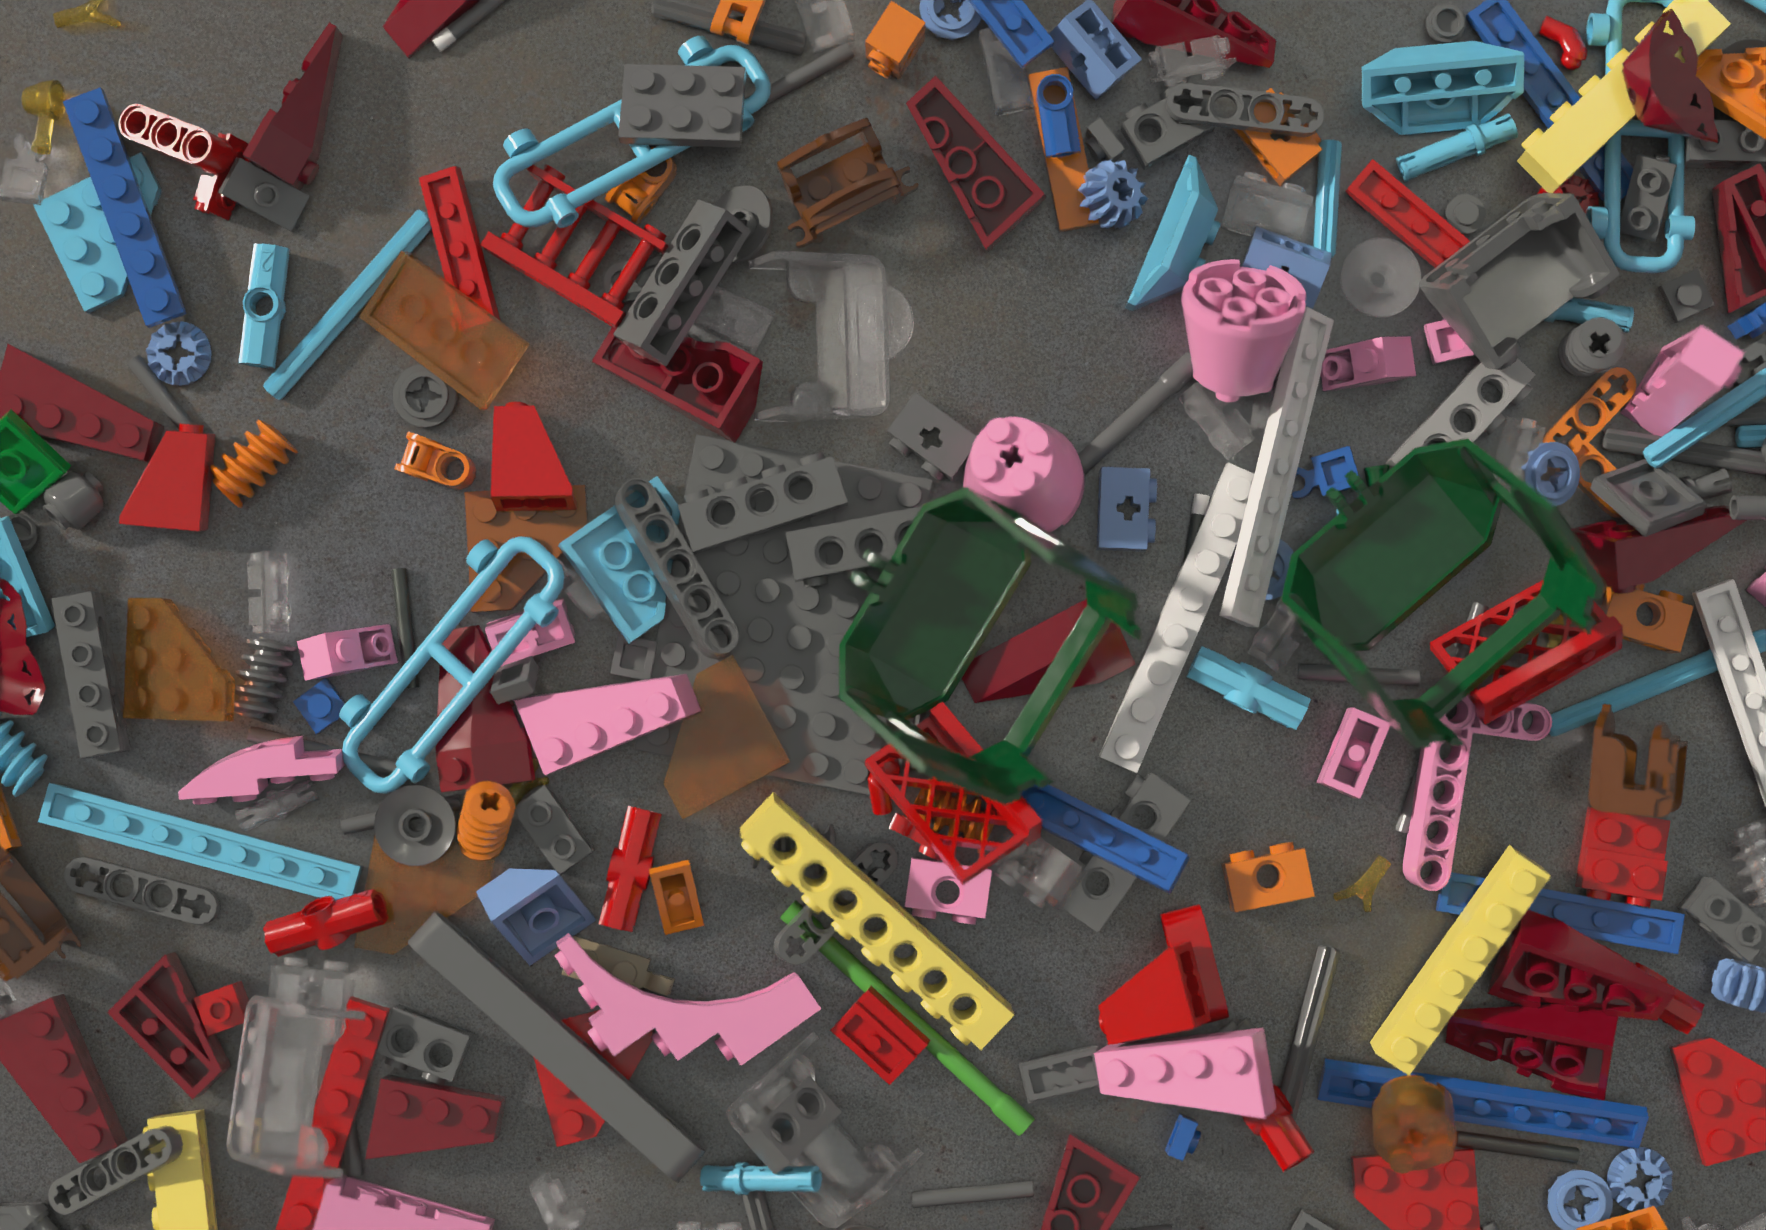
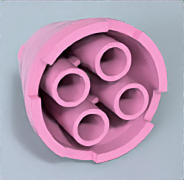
(1240, 325)
(1027, 470)

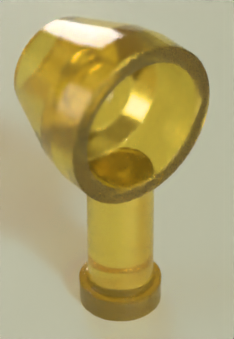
(45, 102)

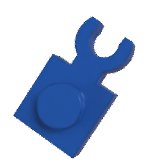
(1751, 323)
(1327, 472)

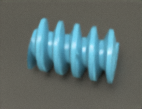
(17, 761)

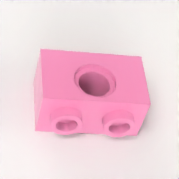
(1353, 753)
(922, 886)

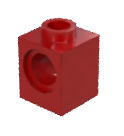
(222, 1007)

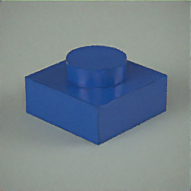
(320, 705)
(1183, 1137)

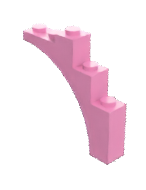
(627, 1013)

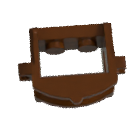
(842, 185)
(1614, 770)
(18, 942)

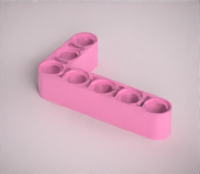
(1453, 774)

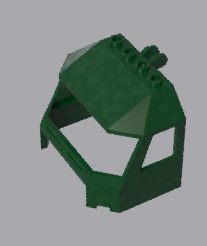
(1407, 543)
(934, 615)

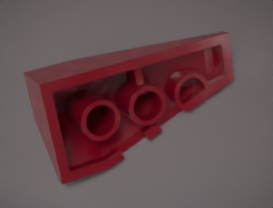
(292, 138)
(702, 381)
(1022, 661)
(1561, 966)

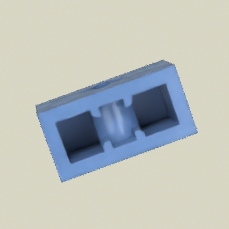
(1093, 49)
(1304, 261)
(1114, 487)

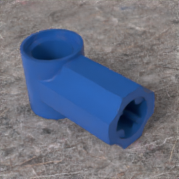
(1058, 120)

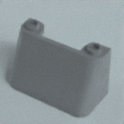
(1519, 275)

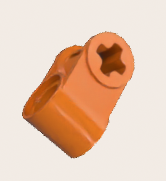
(644, 190)
(430, 459)

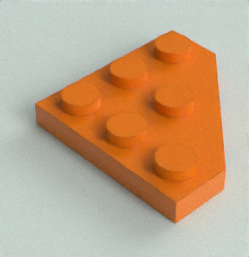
(1737, 84)

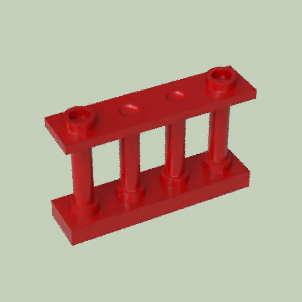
(576, 285)

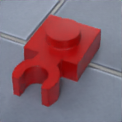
(904, 826)

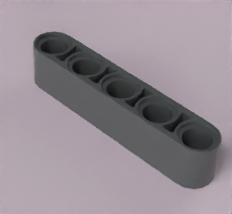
(676, 548)

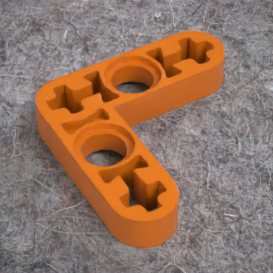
(1581, 447)

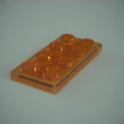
(444, 330)

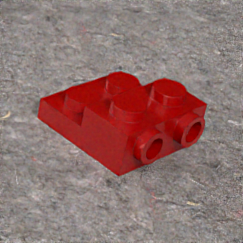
(1623, 856)

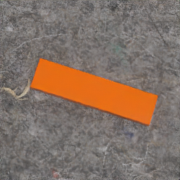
(1064, 172)

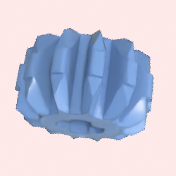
(1113, 194)
(1740, 984)

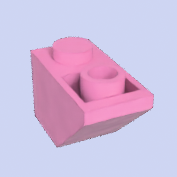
(1368, 363)
(347, 651)

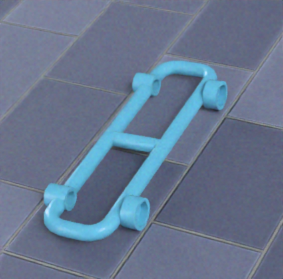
(1607, 31)
(526, 150)
(363, 715)

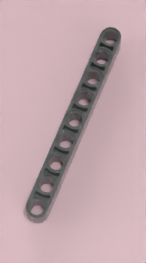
(556, 1046)

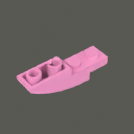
(248, 770)

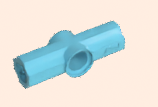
(266, 279)
(1248, 688)

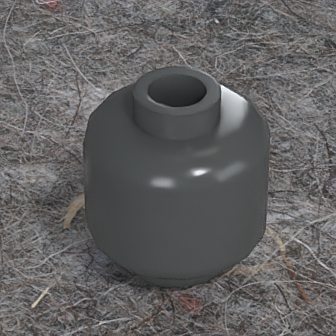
(74, 500)

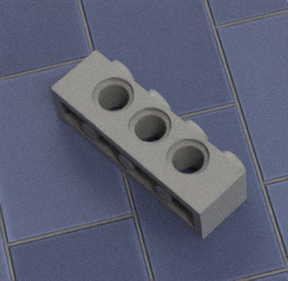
(1467, 398)

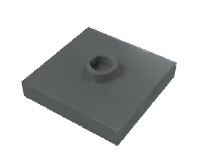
(1648, 497)

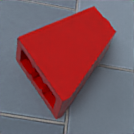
(525, 465)
(175, 483)
(1157, 1000)

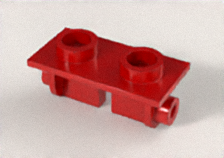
(207, 195)

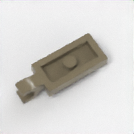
(625, 966)

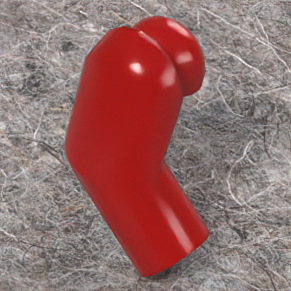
(1569, 39)
(879, 797)

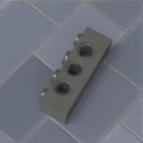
(1736, 148)
(682, 282)
(699, 506)
(806, 545)
(91, 674)
(1167, 808)

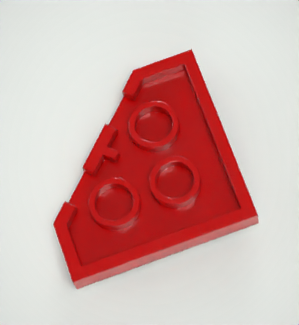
(1722, 1099)
(568, 1114)
(1420, 1199)

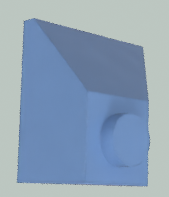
(534, 910)

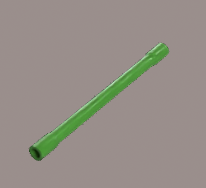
(1001, 1104)

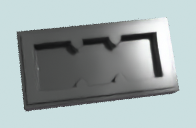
(263, 194)
(1060, 1074)

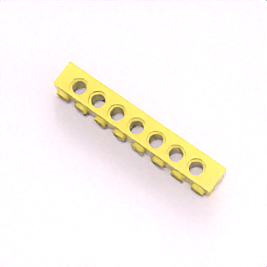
(777, 819)

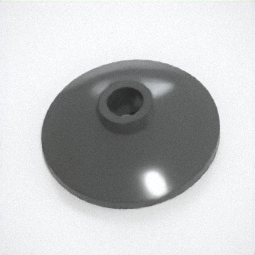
(754, 211)
(403, 842)

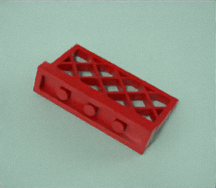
(1538, 674)
(1017, 816)

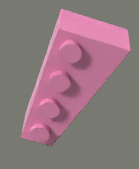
(1682, 380)
(592, 720)
(1196, 1071)
(369, 1206)

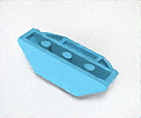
(1441, 85)
(1179, 238)

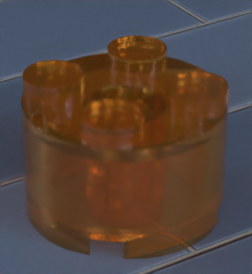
(1413, 1124)

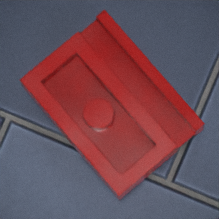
(880, 1035)

